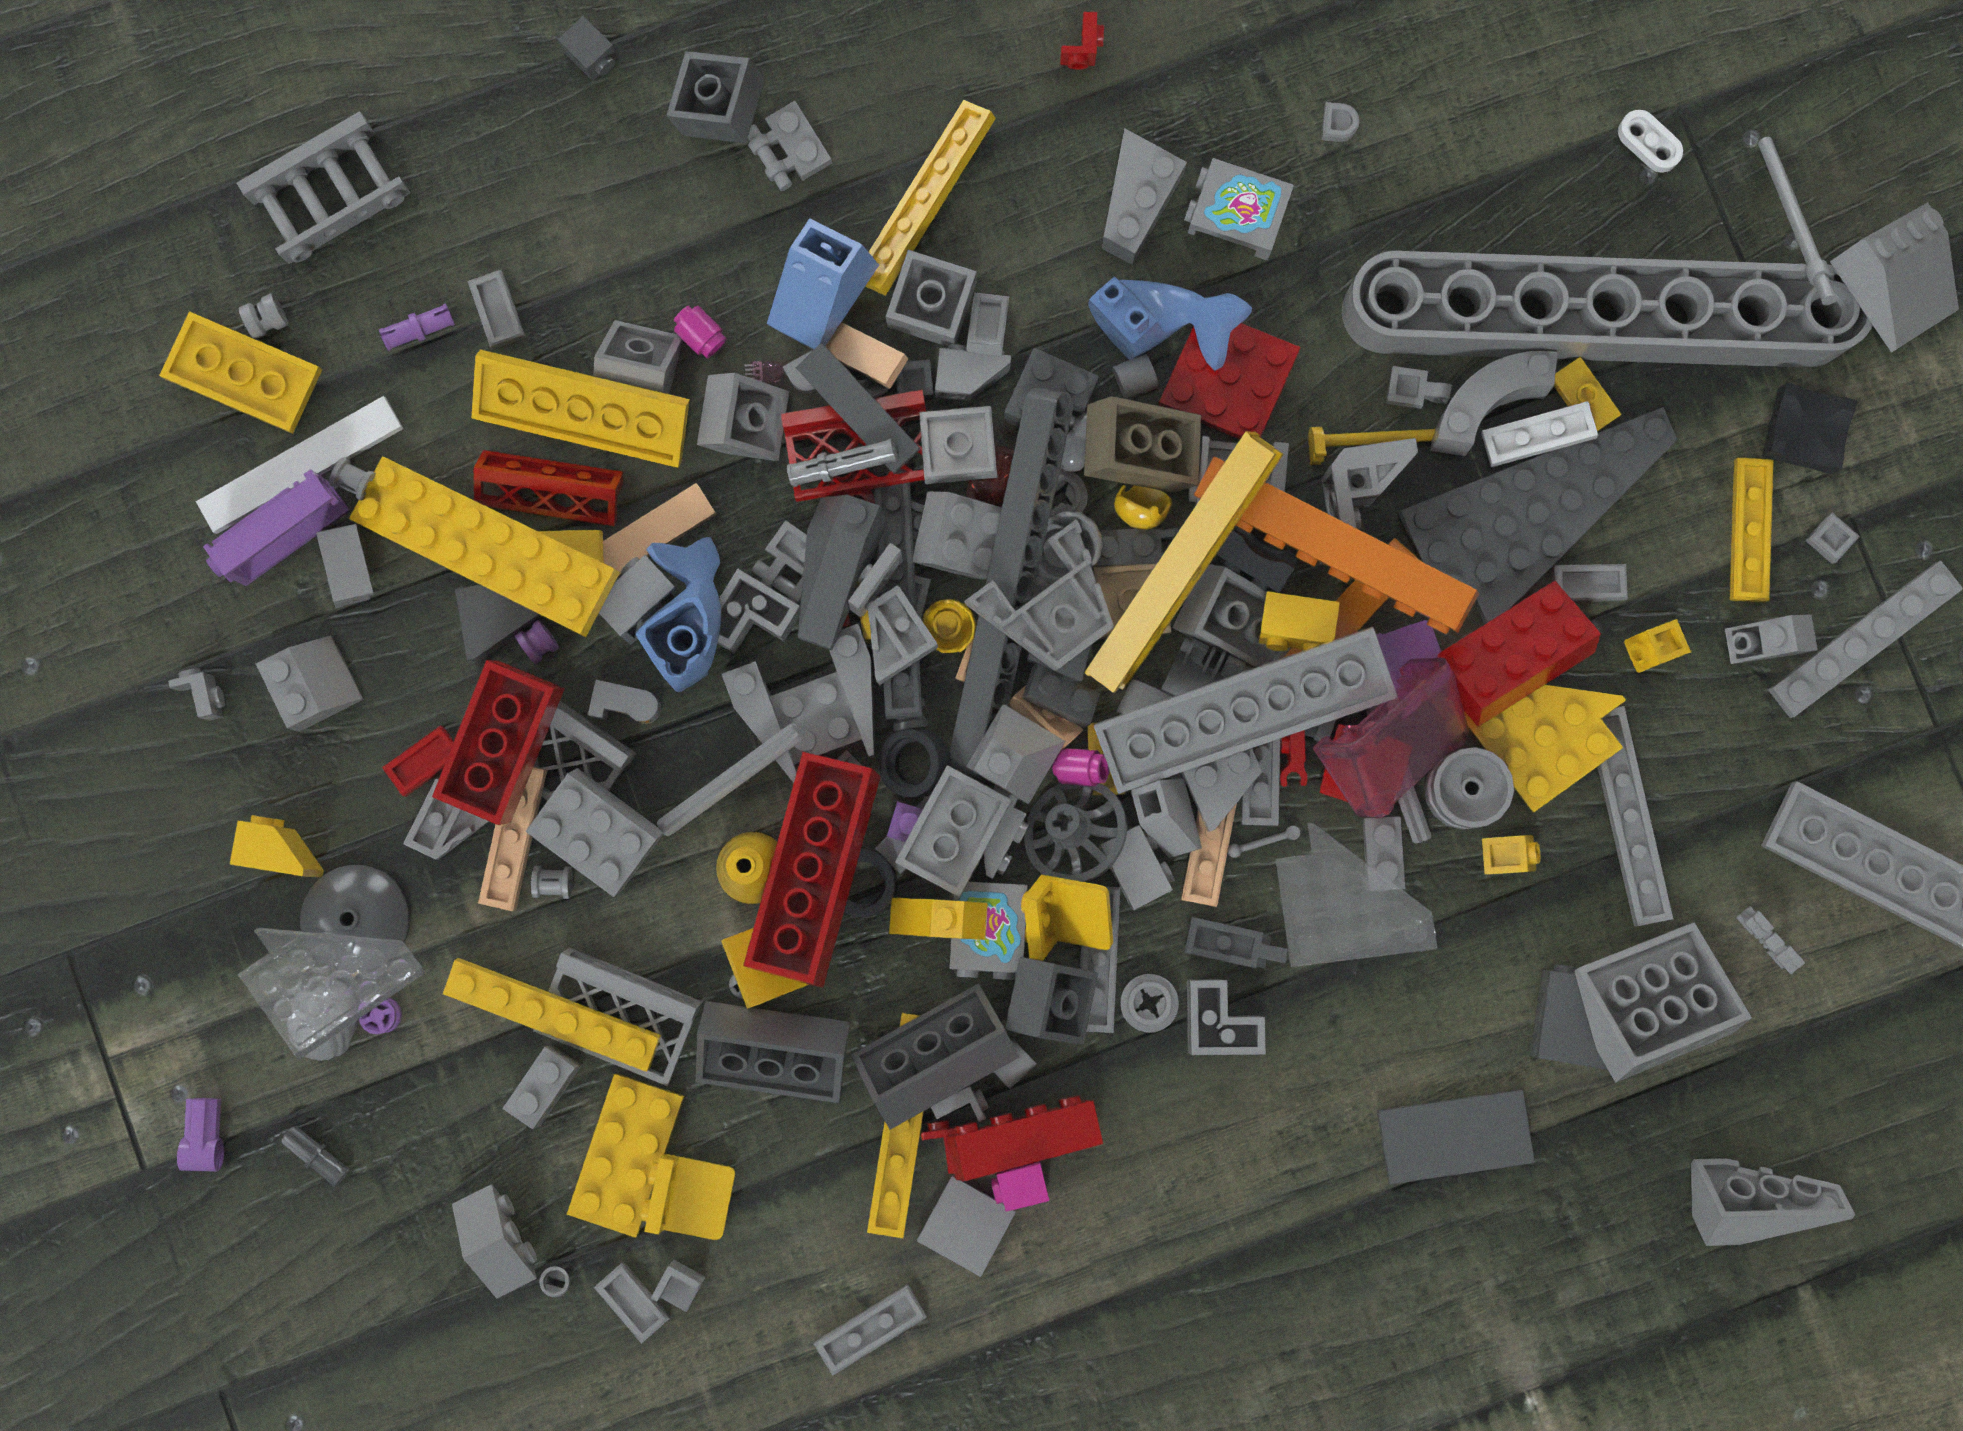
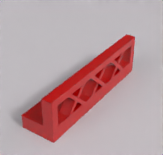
(549, 476)

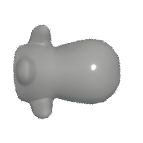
(1074, 450)

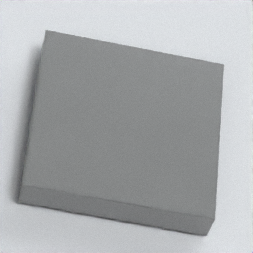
(958, 445)
(966, 1226)

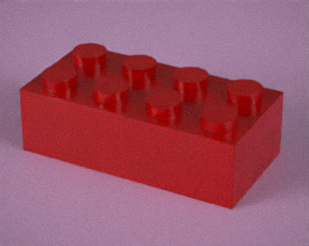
(1520, 652)
(498, 742)

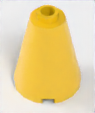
(759, 851)

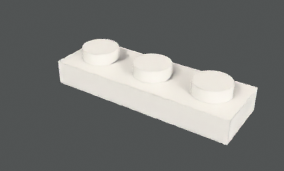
(1539, 434)

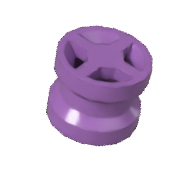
(537, 641)
(374, 1020)

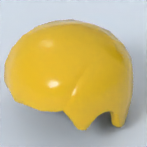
(1142, 506)
(950, 625)

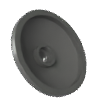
(367, 893)

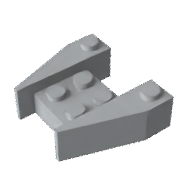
(828, 710)

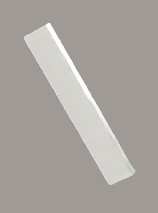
(318, 453)

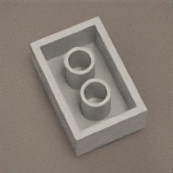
(594, 832)

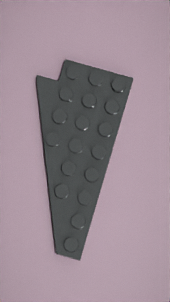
(1523, 519)

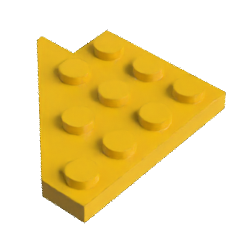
(1550, 739)

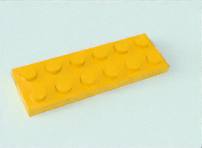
(579, 408)

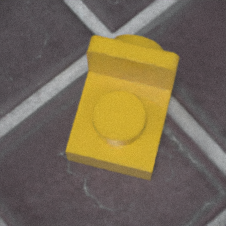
(1657, 646)
(1510, 854)

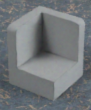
(678, 1285)

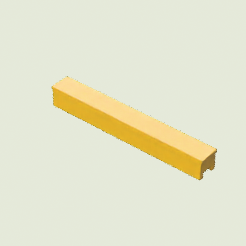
(1184, 561)

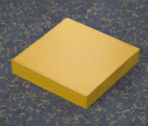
(754, 985)

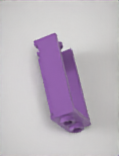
(275, 529)

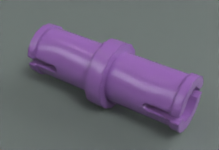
(416, 327)

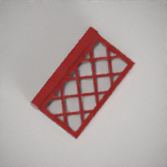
(827, 422)

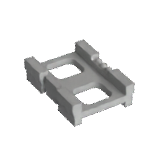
(1783, 956)

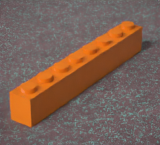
(1354, 555)

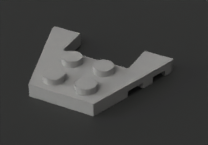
(1062, 616)

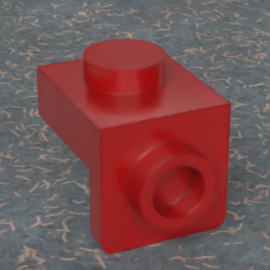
(1085, 55)
(940, 1129)

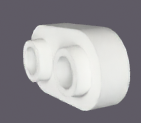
(1653, 138)

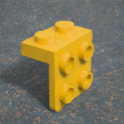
(1066, 913)
(688, 1197)

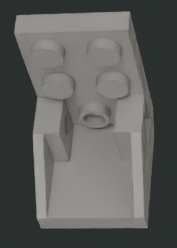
(1370, 470)

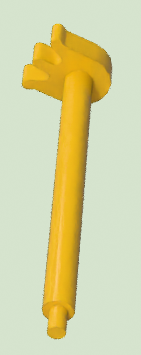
(1319, 441)

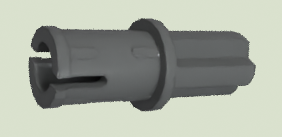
(315, 1156)

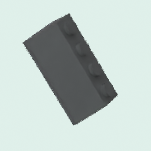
(771, 1051)
(934, 1056)

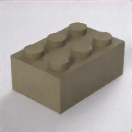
(1142, 444)

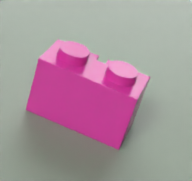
(1020, 1187)

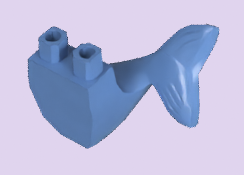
(1147, 313)
(687, 629)

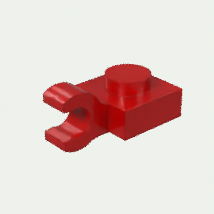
(1294, 748)

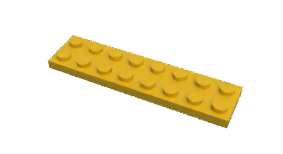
(485, 546)

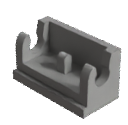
(345, 565)

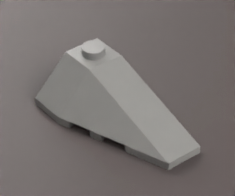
(1750, 1205)

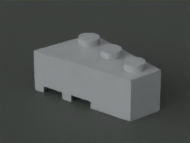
(1140, 193)

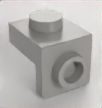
(206, 695)
(960, 1099)

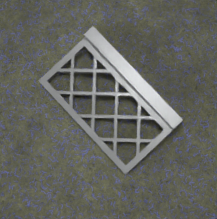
(589, 739)
(635, 990)

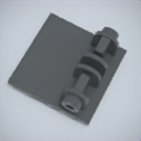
(1197, 668)

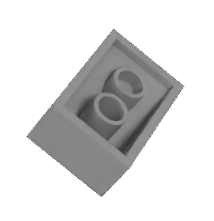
(1227, 614)

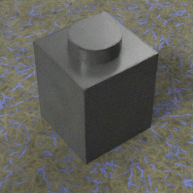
(588, 49)

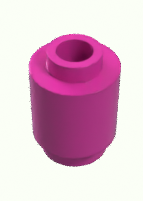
(699, 331)
(1080, 767)

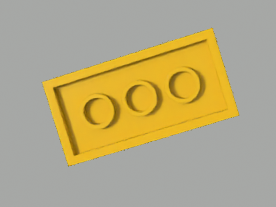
(240, 372)
(626, 1141)

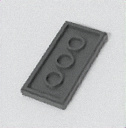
(1455, 1136)

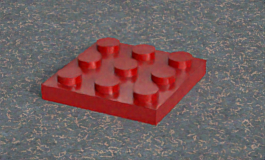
(1239, 393)

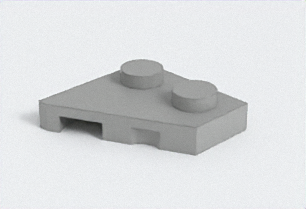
(896, 634)
(1221, 785)
(440, 827)

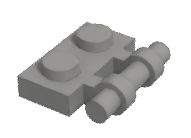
(797, 140)
(789, 550)

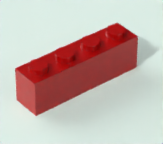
(1023, 1139)

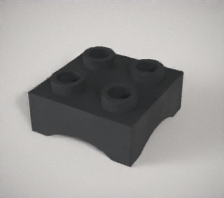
(1809, 428)
(1267, 566)

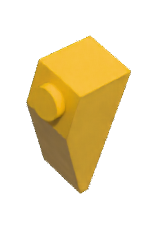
(938, 918)

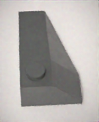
(837, 551)

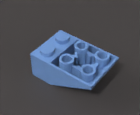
(819, 284)

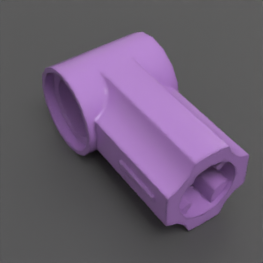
(201, 1145)

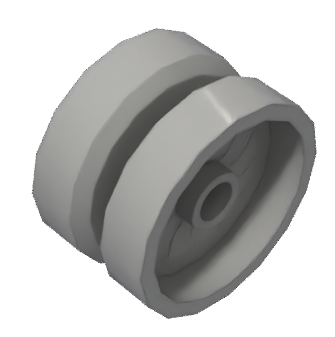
(1491, 786)

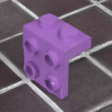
(1405, 644)

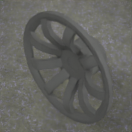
(1071, 828)

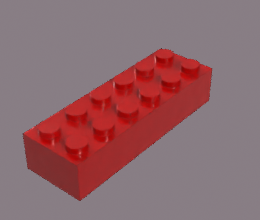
(812, 869)

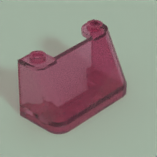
(1398, 739)

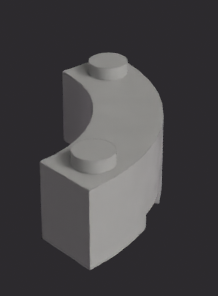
(1498, 383)

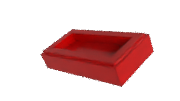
(420, 761)

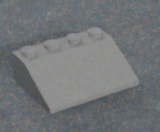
(1902, 276)
(1658, 1001)

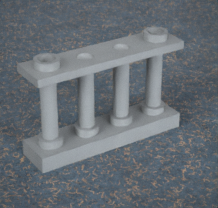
(294, 169)

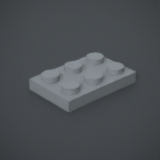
(953, 831)

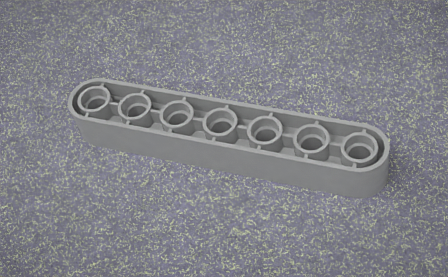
(1571, 326)

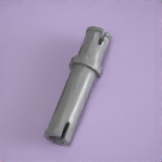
(835, 464)

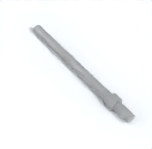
(1816, 269)

